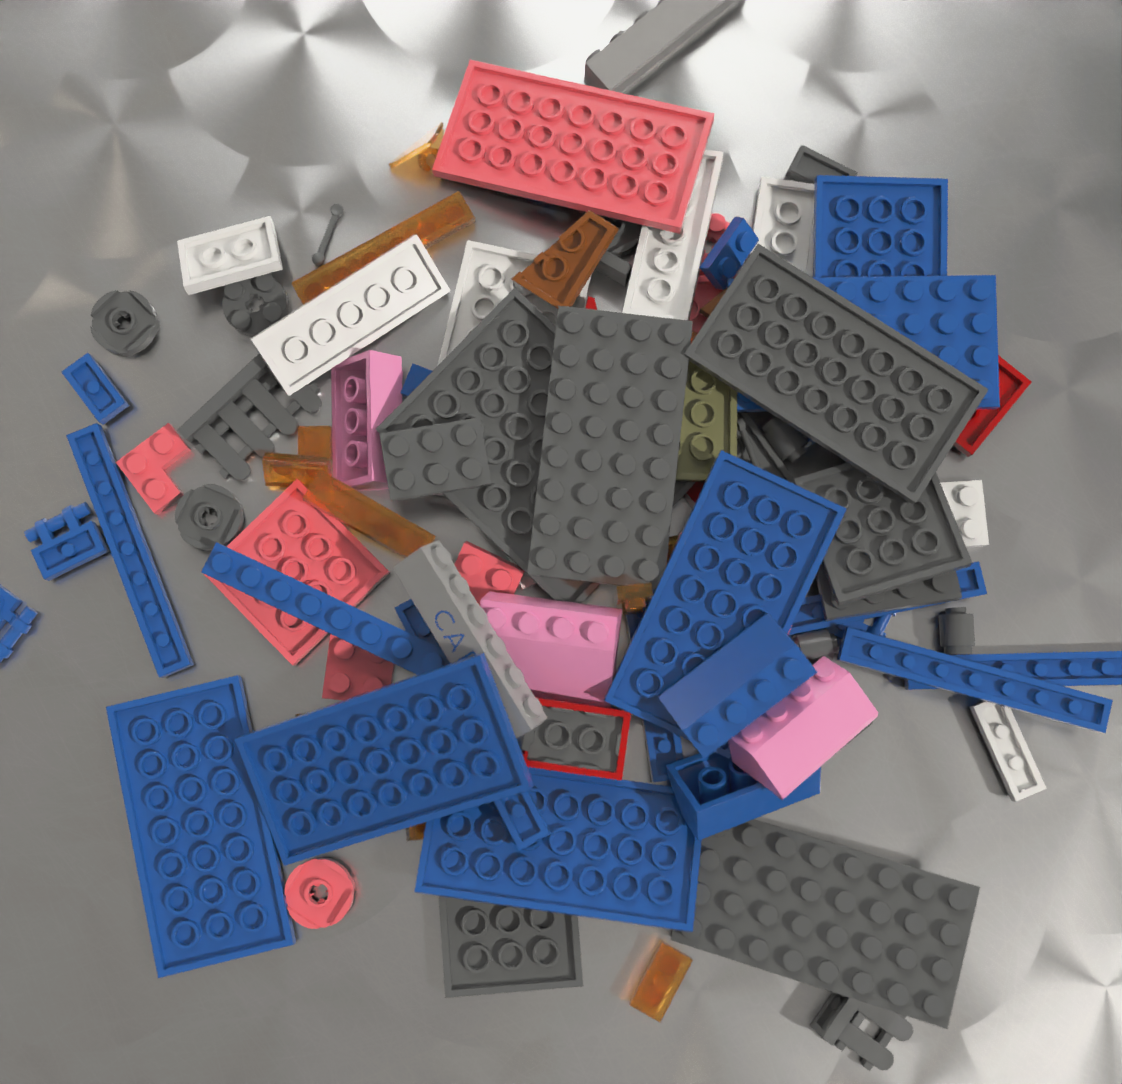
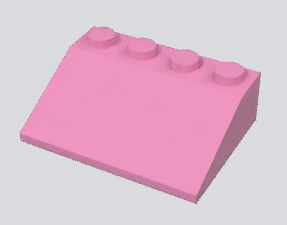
(558, 645)

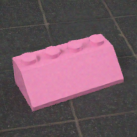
(363, 396)
(803, 729)

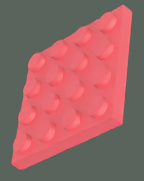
(310, 549)

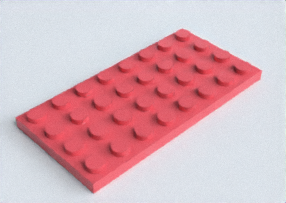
(574, 145)

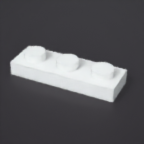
(1008, 750)

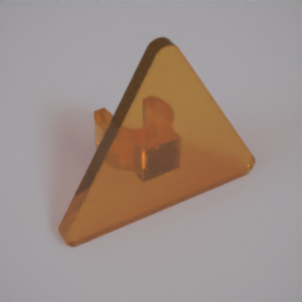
(421, 148)

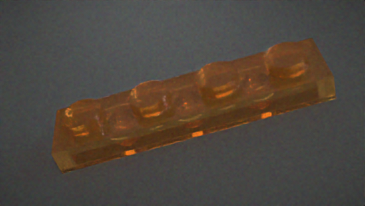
(366, 515)

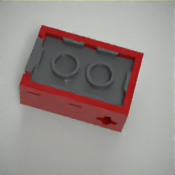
(578, 740)

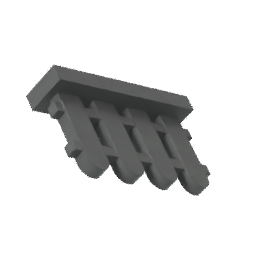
(234, 417)
(840, 1023)

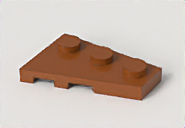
(567, 265)

